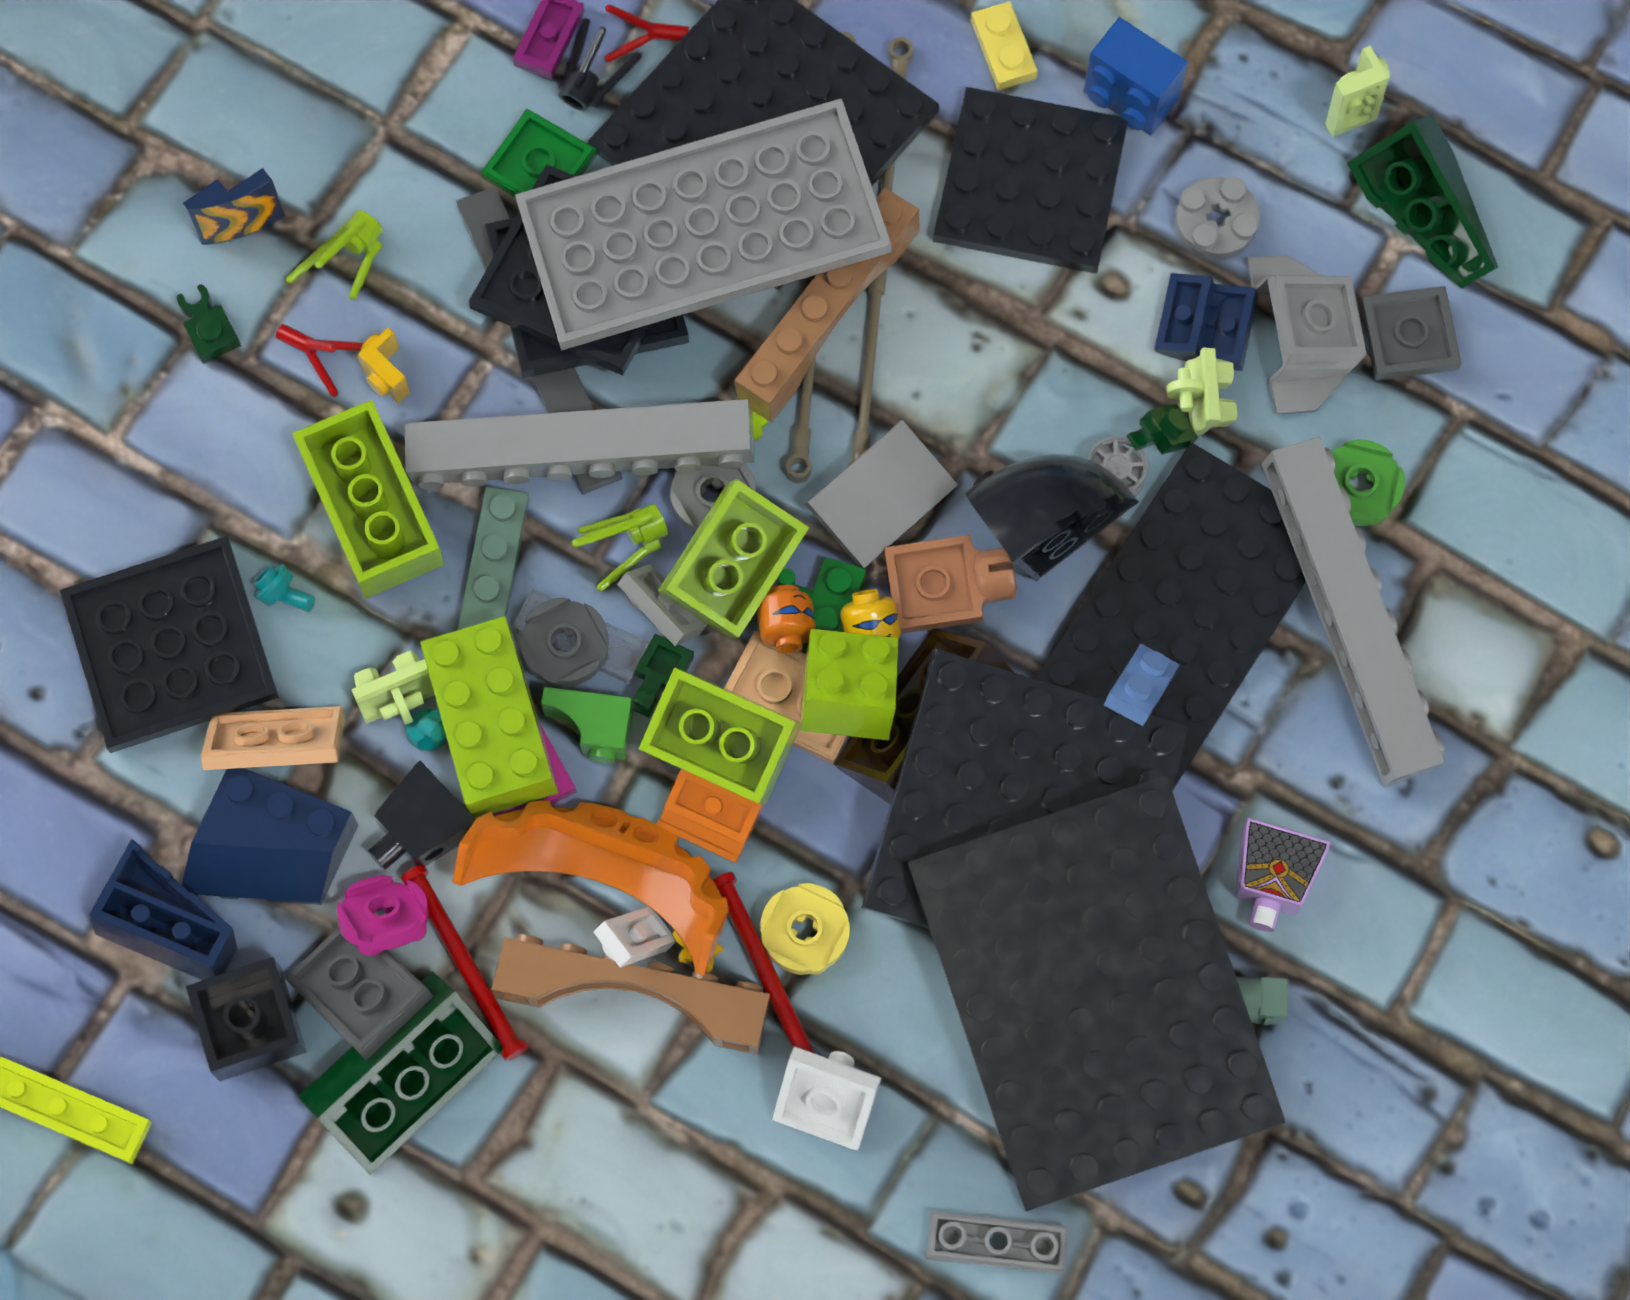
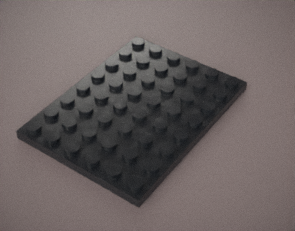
(1096, 993)

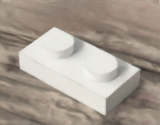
(634, 936)

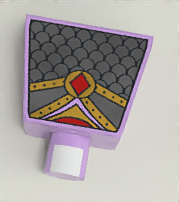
(1276, 870)

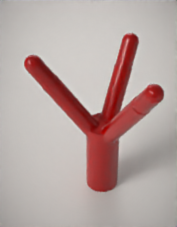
(654, 31)
(310, 346)

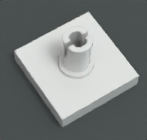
(826, 1097)

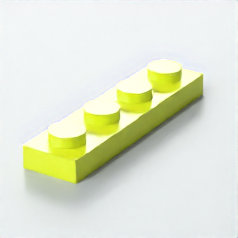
(71, 1111)

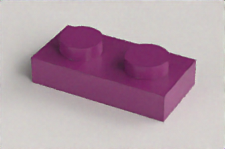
(548, 36)

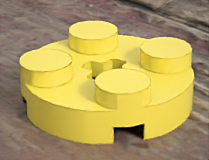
(813, 953)

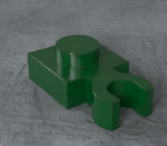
(208, 329)

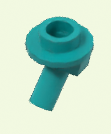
(274, 585)
(426, 730)

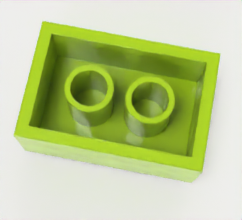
(733, 559)
(720, 736)

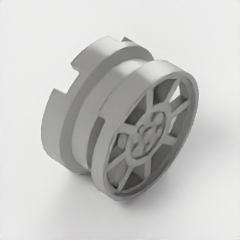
(1122, 461)

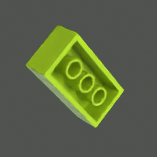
(368, 499)
(489, 717)

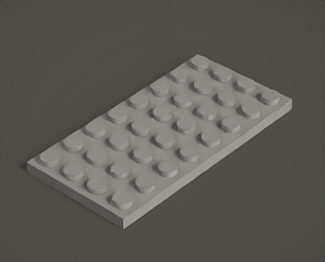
(702, 224)

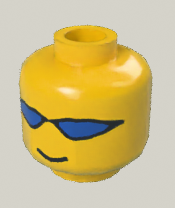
(871, 615)

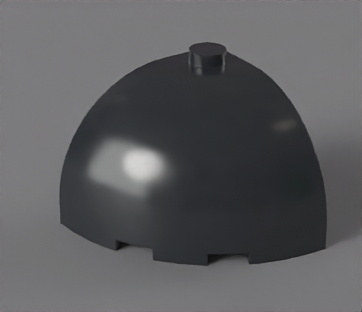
(1048, 507)

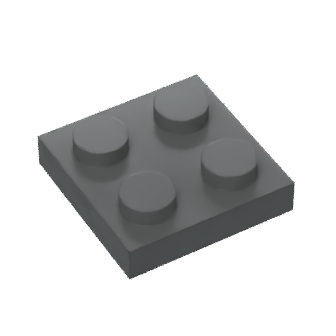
(1410, 333)

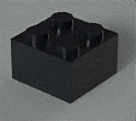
(246, 1019)

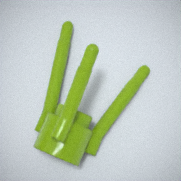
(356, 236)
(642, 527)

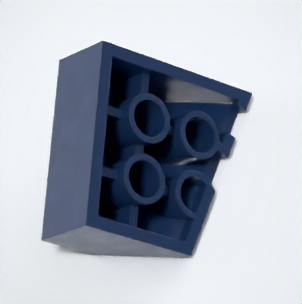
(267, 842)

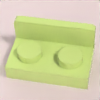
(1358, 94)

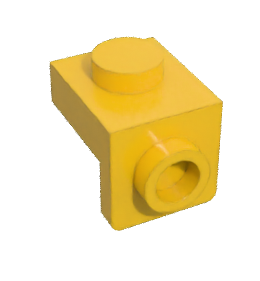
(381, 373)

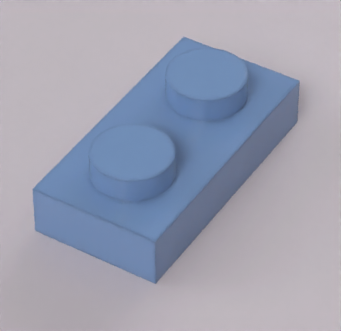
(1141, 684)

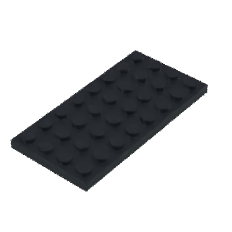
(1194, 581)

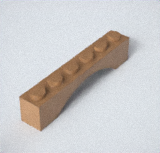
(790, 349)
(540, 974)

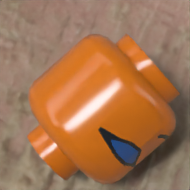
(786, 618)

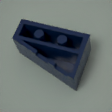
(161, 919)

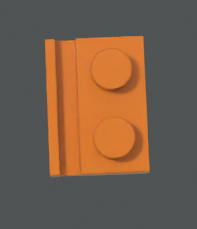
(709, 816)

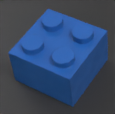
(1134, 76)

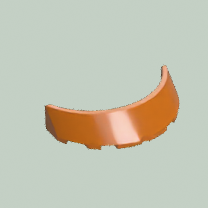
(606, 848)

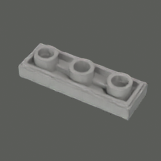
(1027, 1248)

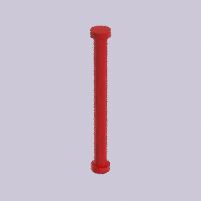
(762, 963)
(467, 967)

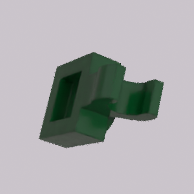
(1165, 428)
(656, 669)

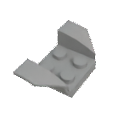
(1315, 330)

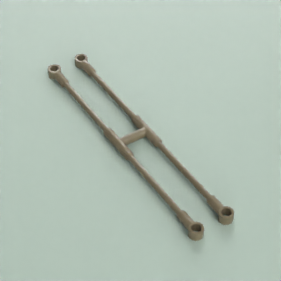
(876, 289)

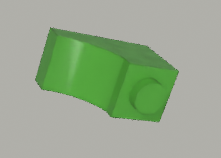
(598, 719)

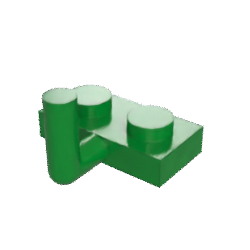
(831, 592)

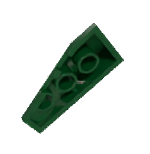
(1424, 192)

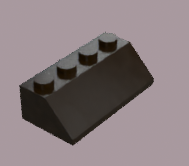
(877, 761)

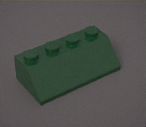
(393, 1093)

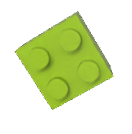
(849, 684)

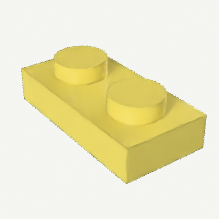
(1004, 45)

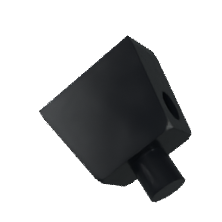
(419, 820)

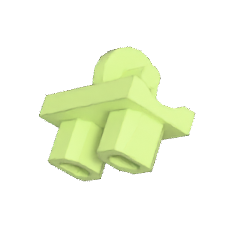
(1199, 391)
(394, 692)

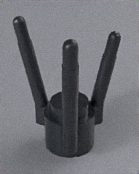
(579, 84)

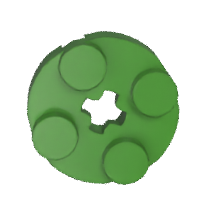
(1381, 471)

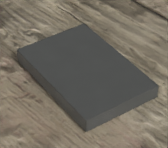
(358, 993)

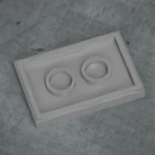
(881, 494)

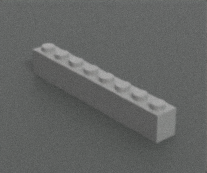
(579, 443)
(1353, 611)

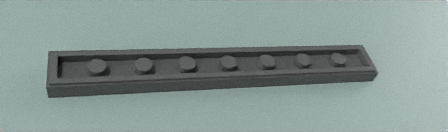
(560, 389)

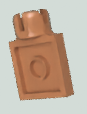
(946, 582)

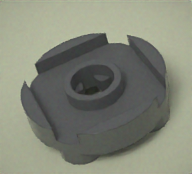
(557, 666)

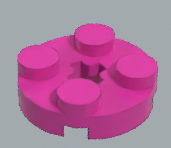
(372, 933)

